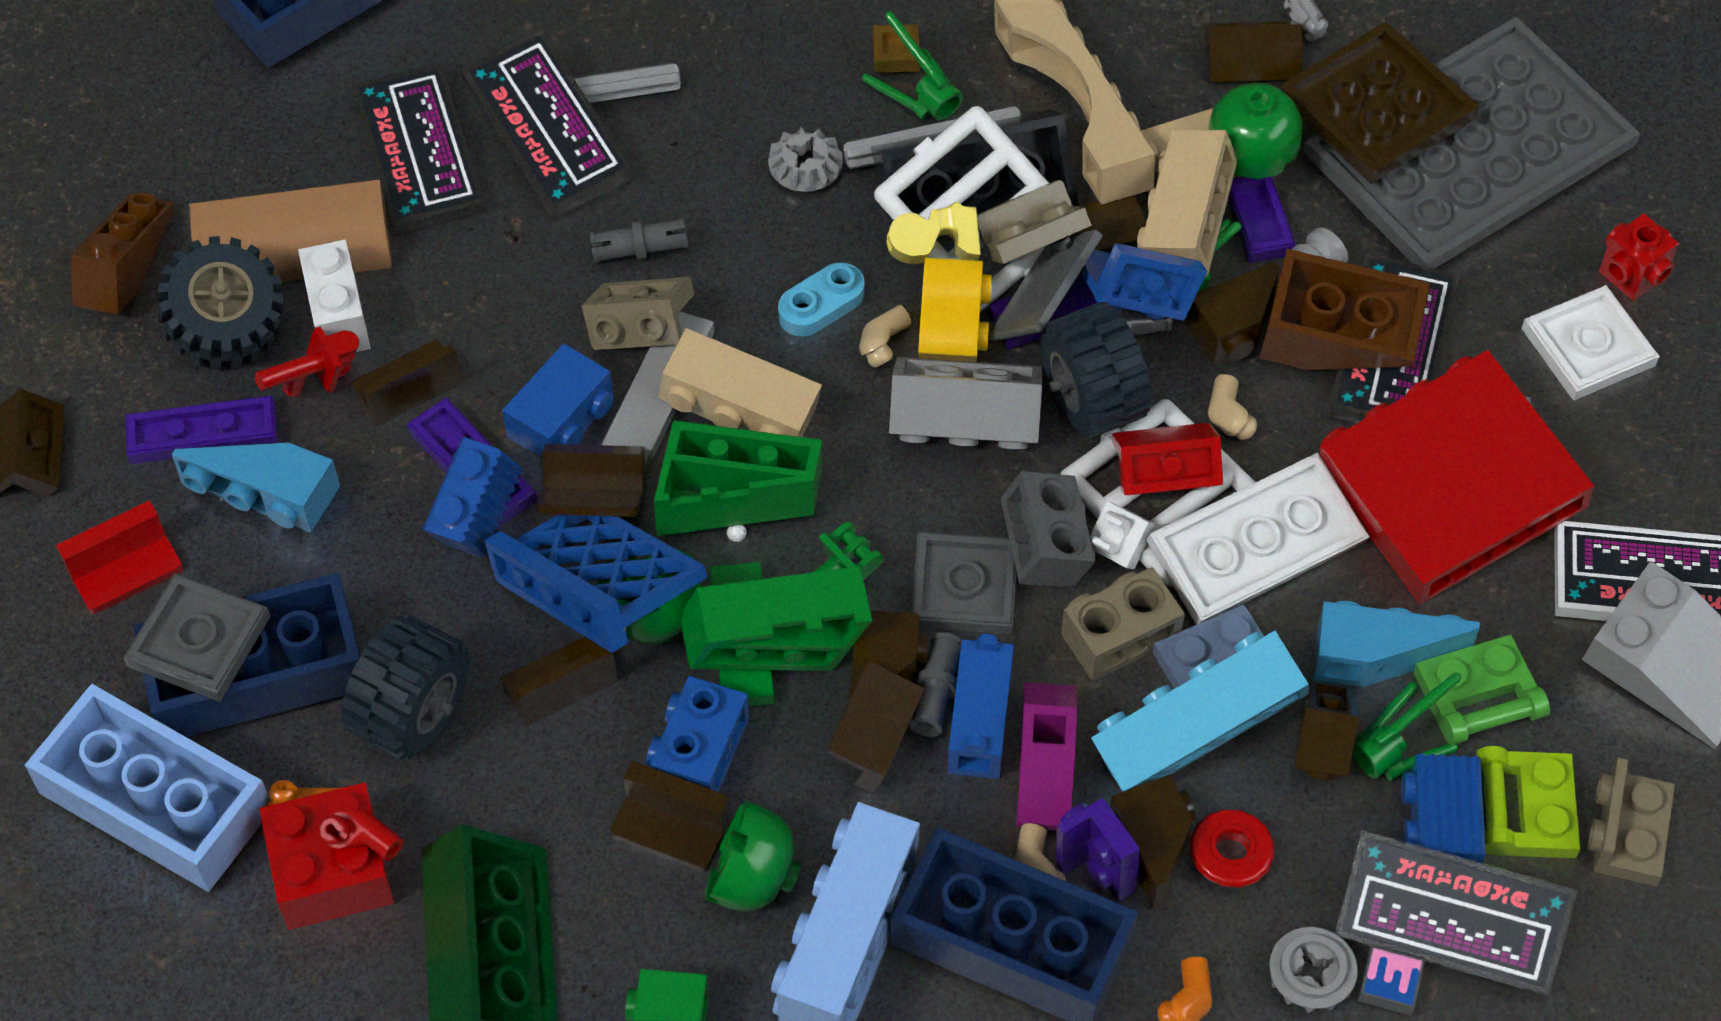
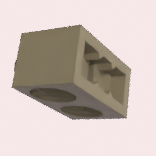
(1129, 632)

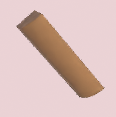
(301, 219)

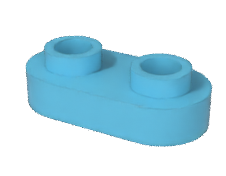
(825, 299)

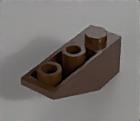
(118, 253)

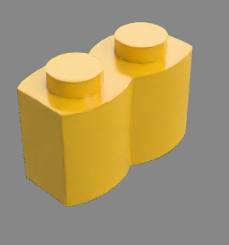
(952, 309)

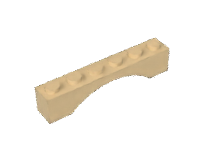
(1114, 151)

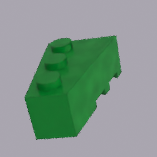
(734, 478)
(777, 622)

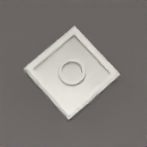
(1590, 342)

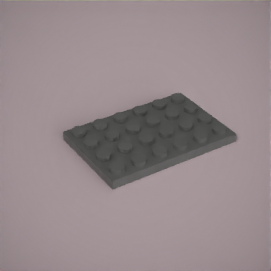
(1530, 140)

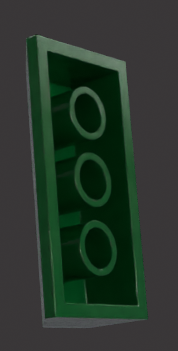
(487, 928)

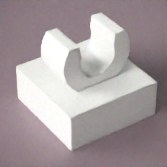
(1121, 535)

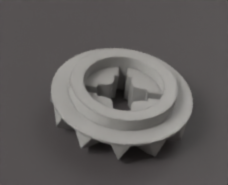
(816, 171)
(1321, 948)

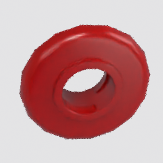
(1238, 827)

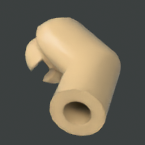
(878, 332)
(1228, 413)
(1031, 847)

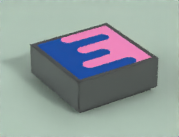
(1391, 980)

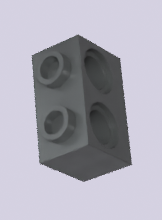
(1047, 529)

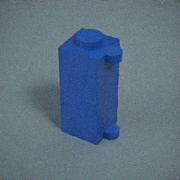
(980, 707)

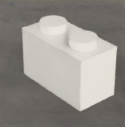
(333, 290)

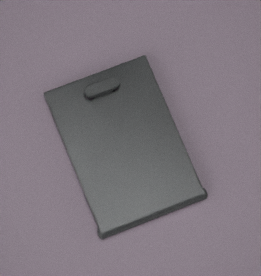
(1045, 286)

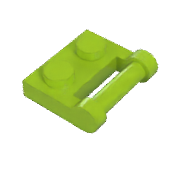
(1544, 802)

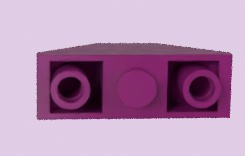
(1046, 754)

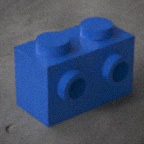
(700, 733)

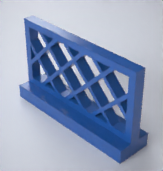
(566, 590)

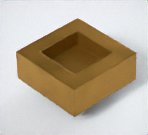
(890, 51)

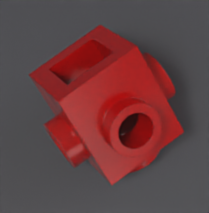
(1638, 256)

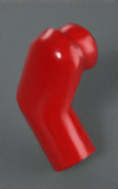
(360, 829)

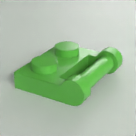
(1486, 673)

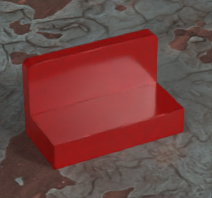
(1169, 458)
(119, 557)

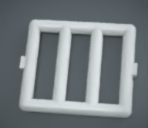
(931, 151)
(1160, 412)

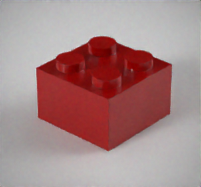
(309, 875)

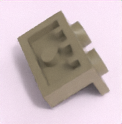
(1030, 222)
(636, 313)
(1632, 826)

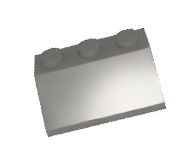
(965, 402)

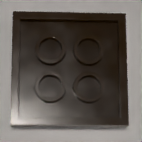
(1379, 102)

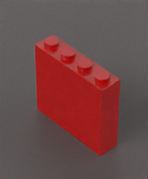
(1455, 475)

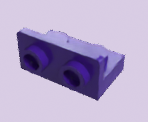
(1101, 839)

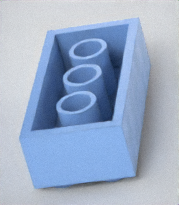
(149, 787)
(850, 920)

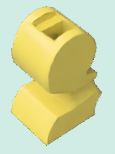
(913, 236)

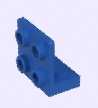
(1144, 281)

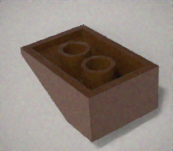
(1342, 315)

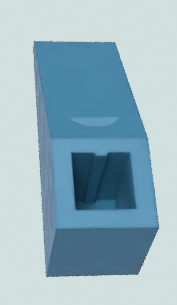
(273, 479)
(1376, 644)

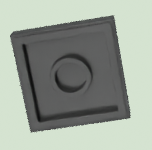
(964, 583)
(197, 637)

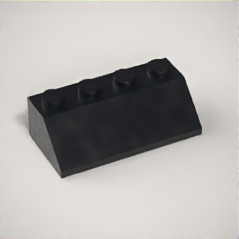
(1037, 135)

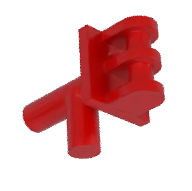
(325, 355)

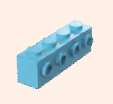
(1200, 713)

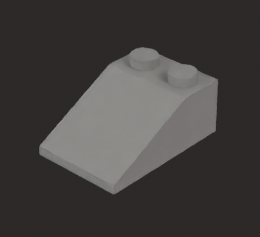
(1665, 651)

